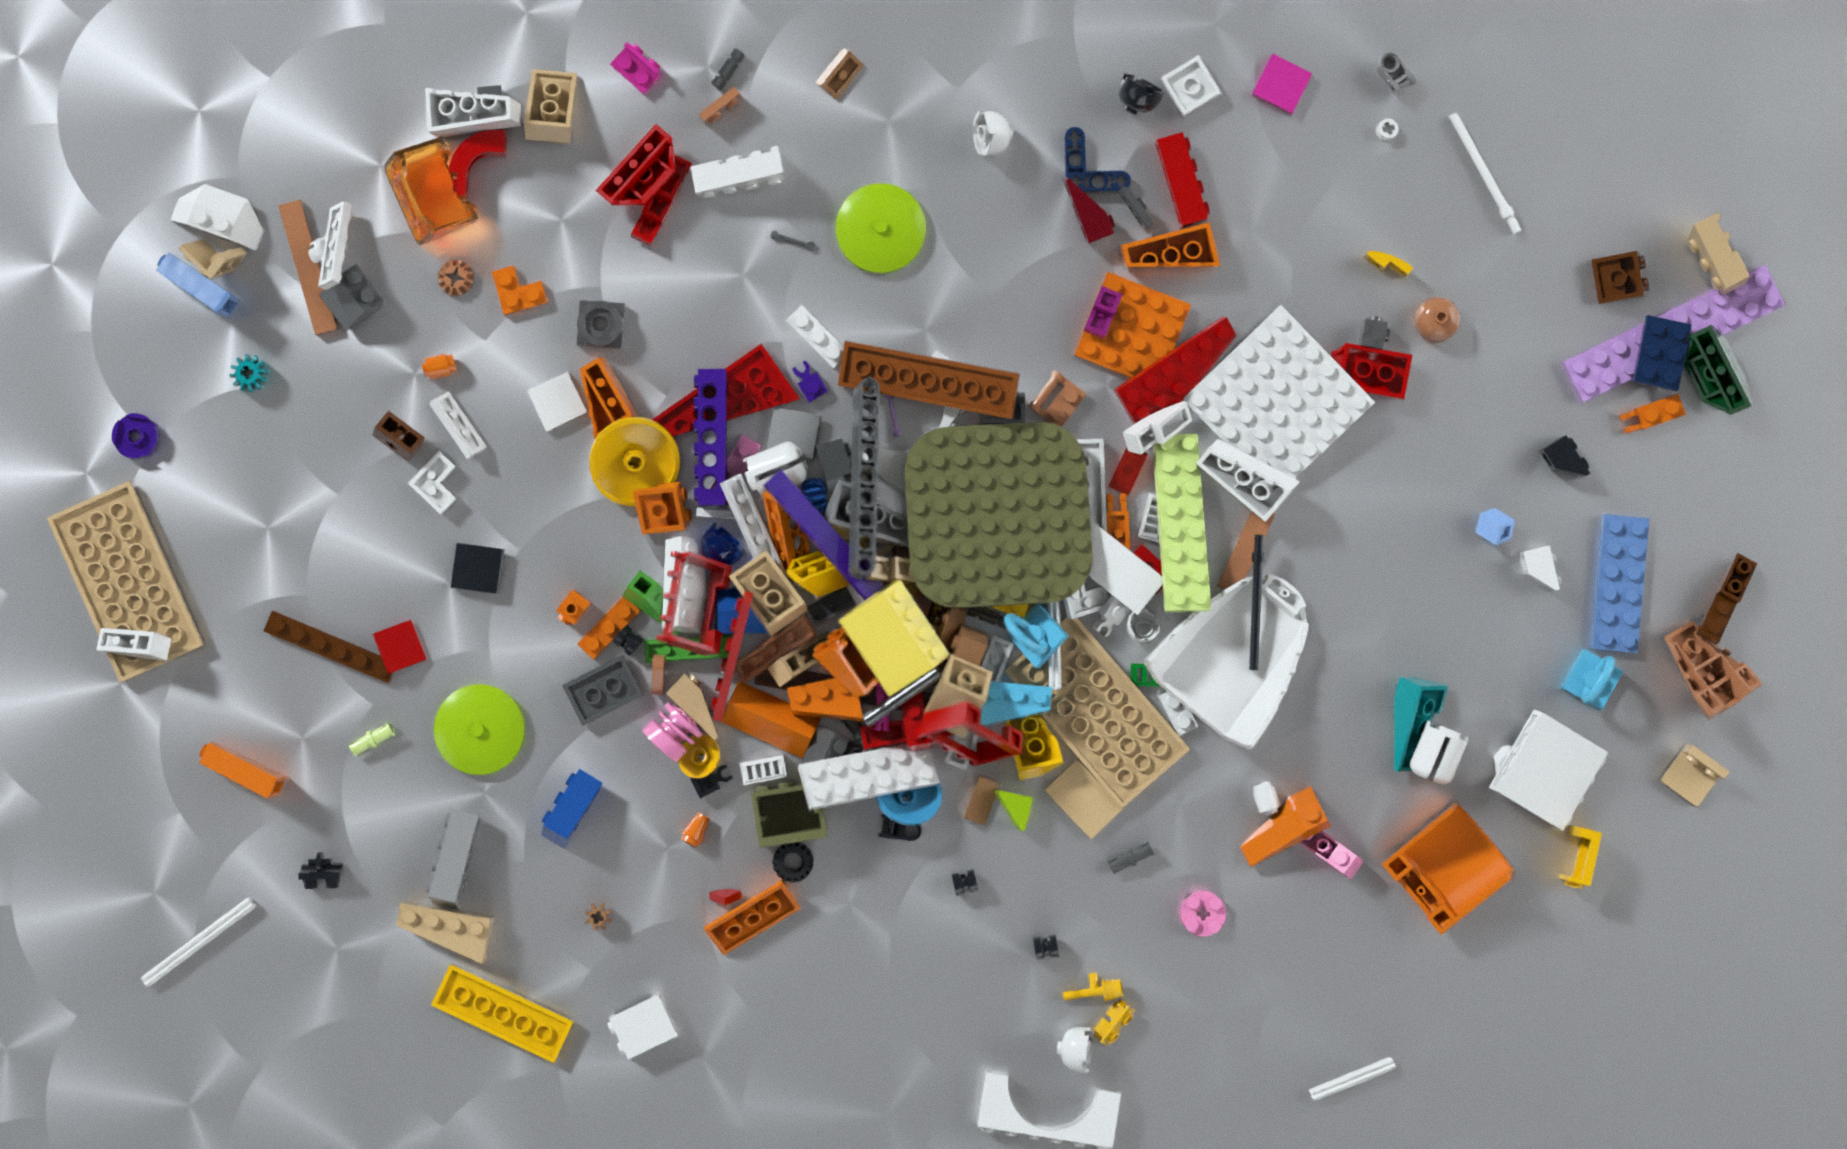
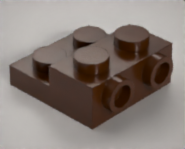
(1620, 277)

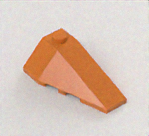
(1293, 823)

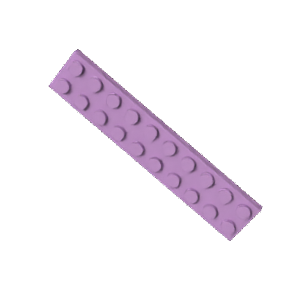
(1615, 359)

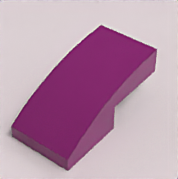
(1102, 312)

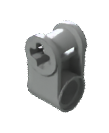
(1396, 74)

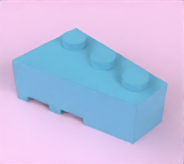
(1013, 702)

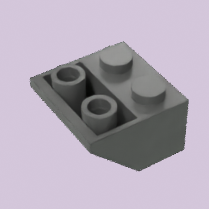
(830, 744)

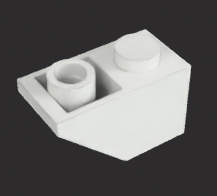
(1540, 567)

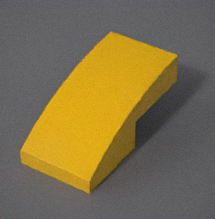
(1382, 259)

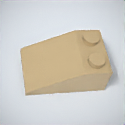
(550, 106)
(774, 597)

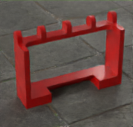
(719, 579)
(969, 717)

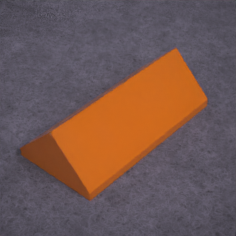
(769, 719)
(752, 917)

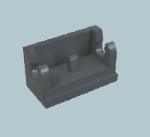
(831, 606)

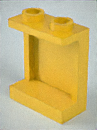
(1585, 858)

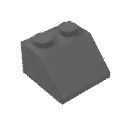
(352, 298)

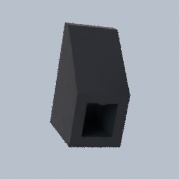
(1563, 457)

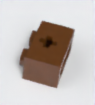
(398, 436)

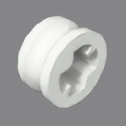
(1384, 135)

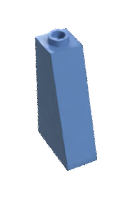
(197, 284)

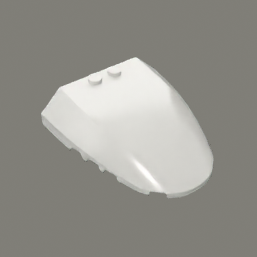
(1209, 656)

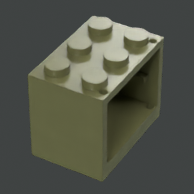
(784, 815)

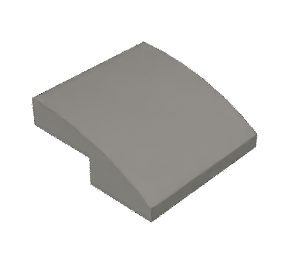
(797, 428)

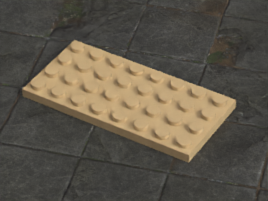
(124, 574)
(1104, 716)

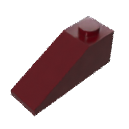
(1091, 217)

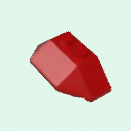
(641, 171)

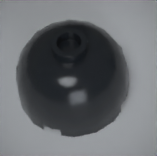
(1138, 94)

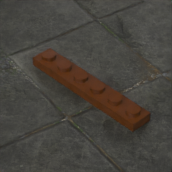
(327, 645)

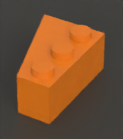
(604, 395)

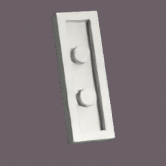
(816, 336)
(457, 425)

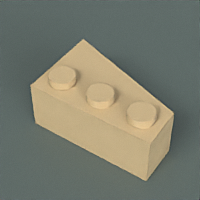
(1717, 255)

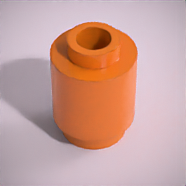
(439, 366)

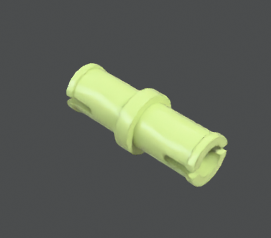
(372, 739)

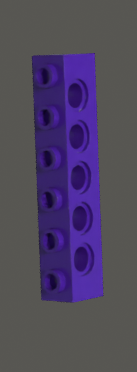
(718, 379)

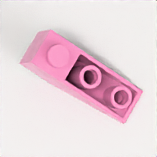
(1333, 853)

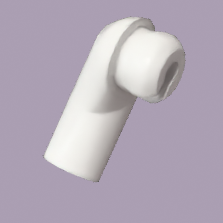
(1500, 756)

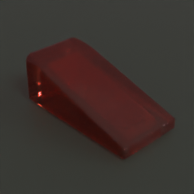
(1127, 471)

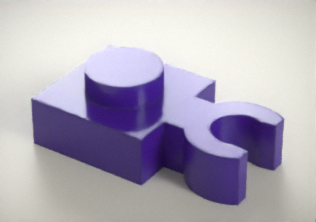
(811, 384)

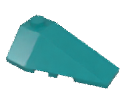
(1414, 704)

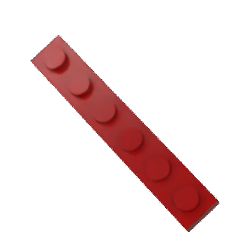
(732, 646)

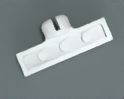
(331, 247)

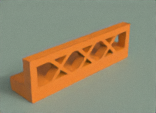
(782, 534)

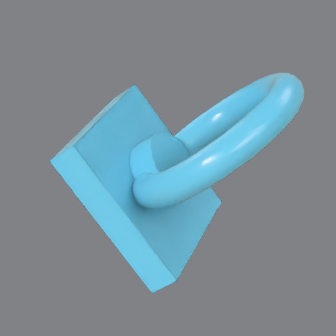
(1036, 634)
(1592, 679)

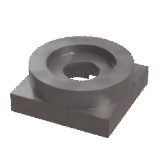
(609, 338)

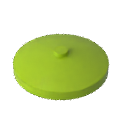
(880, 228)
(479, 729)

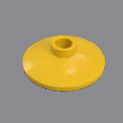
(690, 761)

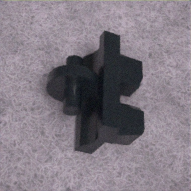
(320, 869)

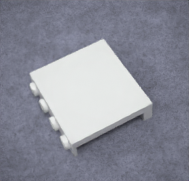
(1549, 770)

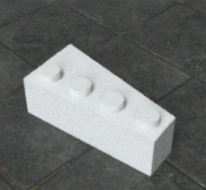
(1247, 478)

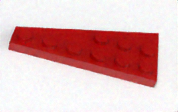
(1176, 373)
(752, 387)

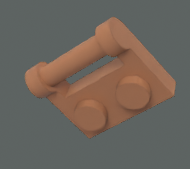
(1063, 404)

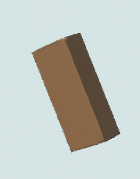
(839, 73)
(949, 626)
(981, 800)

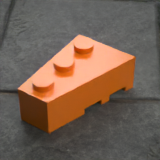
(825, 700)

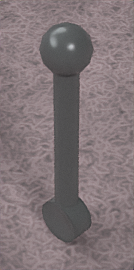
(810, 245)

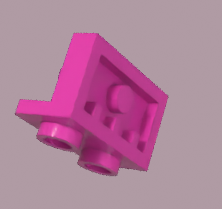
(636, 68)

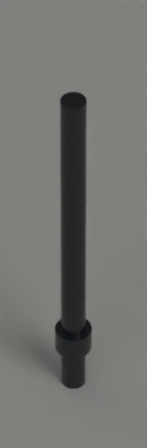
(1258, 558)

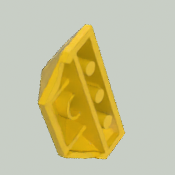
(817, 573)

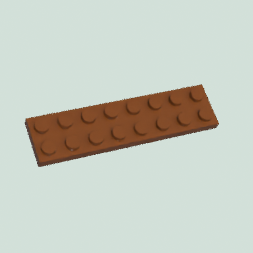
(930, 379)

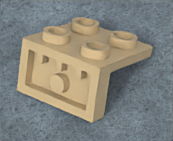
(209, 261)
(1693, 774)

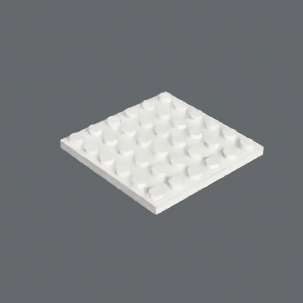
(1279, 396)

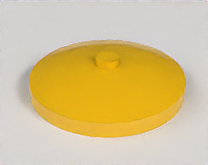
(631, 457)

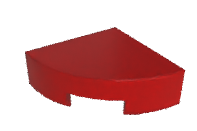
(725, 896)

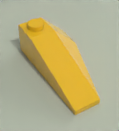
(1039, 748)

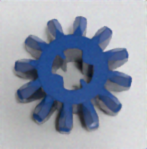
(815, 491)

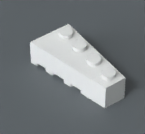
(468, 113)
(738, 173)
(692, 587)

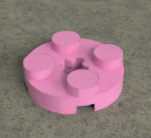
(1193, 922)

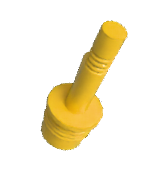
(1110, 989)

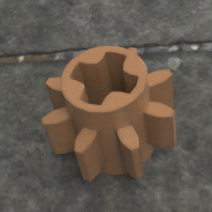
(592, 919)

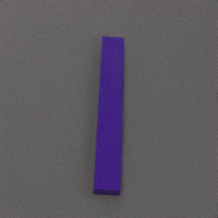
(818, 531)

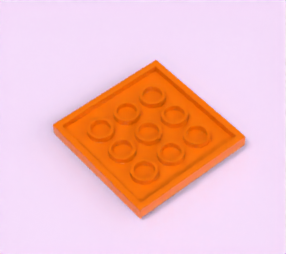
(1140, 331)

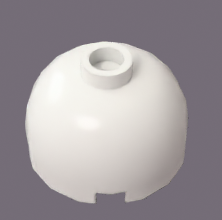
(993, 133)
(1076, 1049)

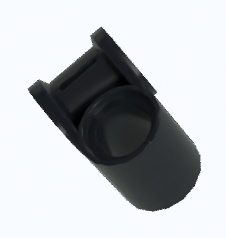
(897, 830)

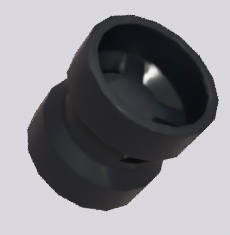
(631, 644)
(964, 882)
(1045, 947)

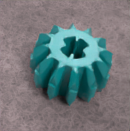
(246, 382)

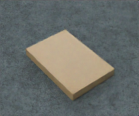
(1083, 799)

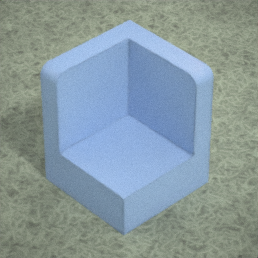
(1495, 526)

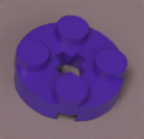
(144, 445)

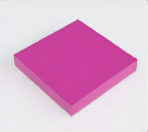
(1282, 84)

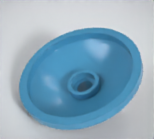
(920, 808)

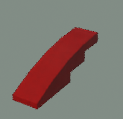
(659, 206)
(894, 736)

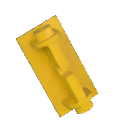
(1110, 1030)

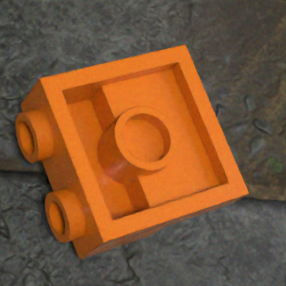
(662, 508)

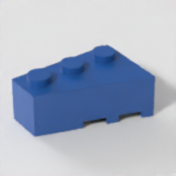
(570, 807)

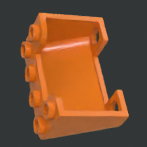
(845, 663)

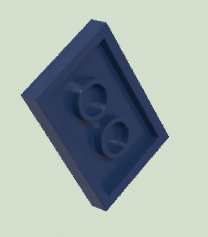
(1662, 353)

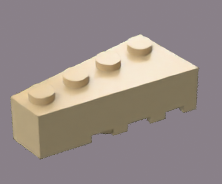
(453, 929)

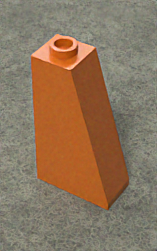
(242, 770)

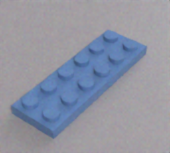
(1620, 583)

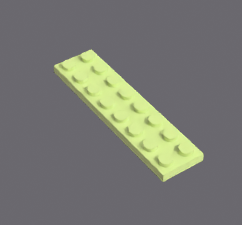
(1181, 525)

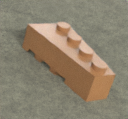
(969, 645)

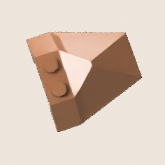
(1709, 672)

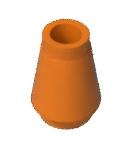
(695, 830)

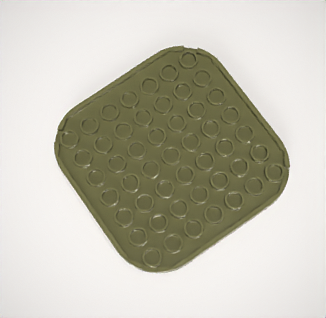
(998, 515)

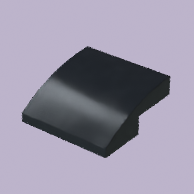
(477, 568)

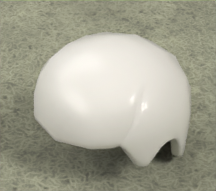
(1144, 626)

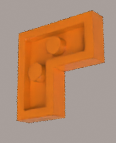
(517, 298)

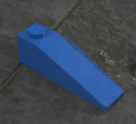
(725, 612)

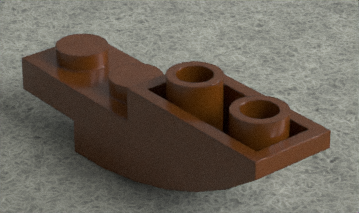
(1725, 597)

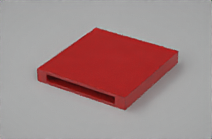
(399, 646)

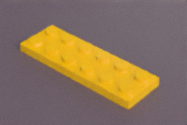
(502, 1013)

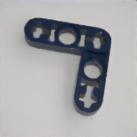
(1080, 170)

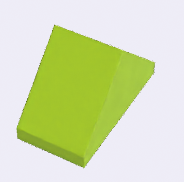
(1016, 806)

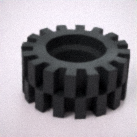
(793, 875)

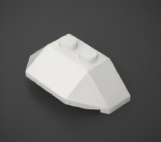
(219, 215)

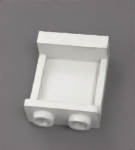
(643, 1026)

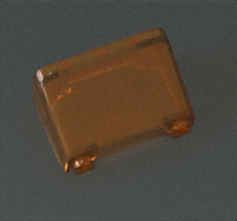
(426, 191)

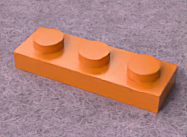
(608, 627)

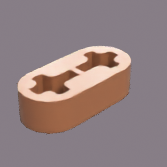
(658, 674)

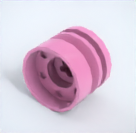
(672, 731)

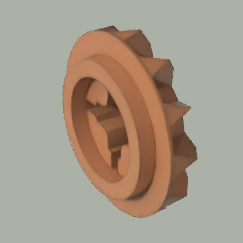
(460, 287)

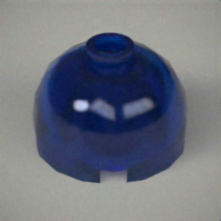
(721, 545)

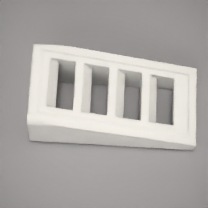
(1145, 535)
(781, 764)

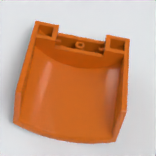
(1450, 867)

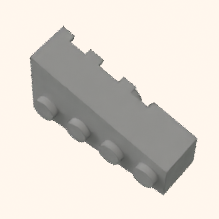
(453, 858)

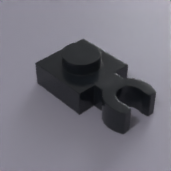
(709, 784)

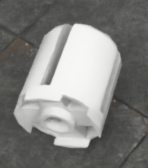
(771, 459)
(1438, 754)

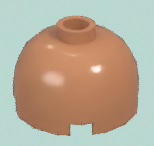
(1437, 319)

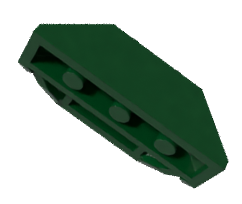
(1716, 371)

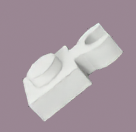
(1112, 613)

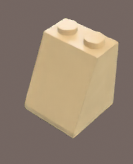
(960, 683)

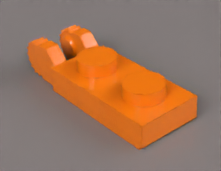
(1655, 413)
(1118, 520)

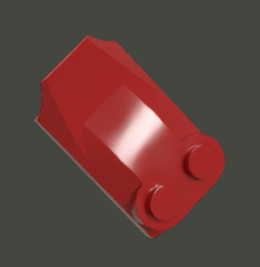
(1375, 369)

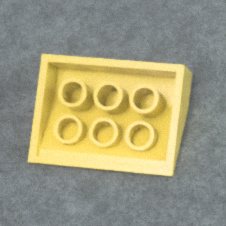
(894, 637)

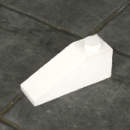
(134, 643)

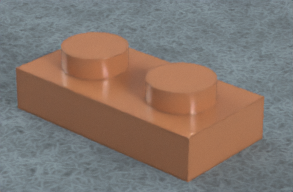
(713, 112)

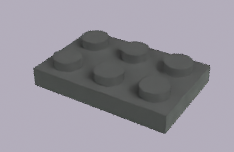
(602, 690)

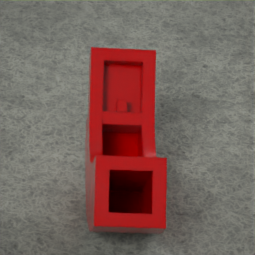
(478, 146)

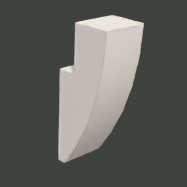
(1157, 427)

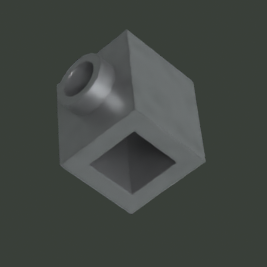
(1374, 332)

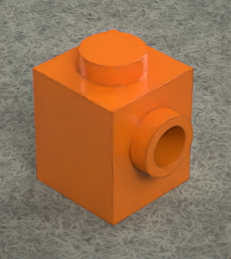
(573, 608)

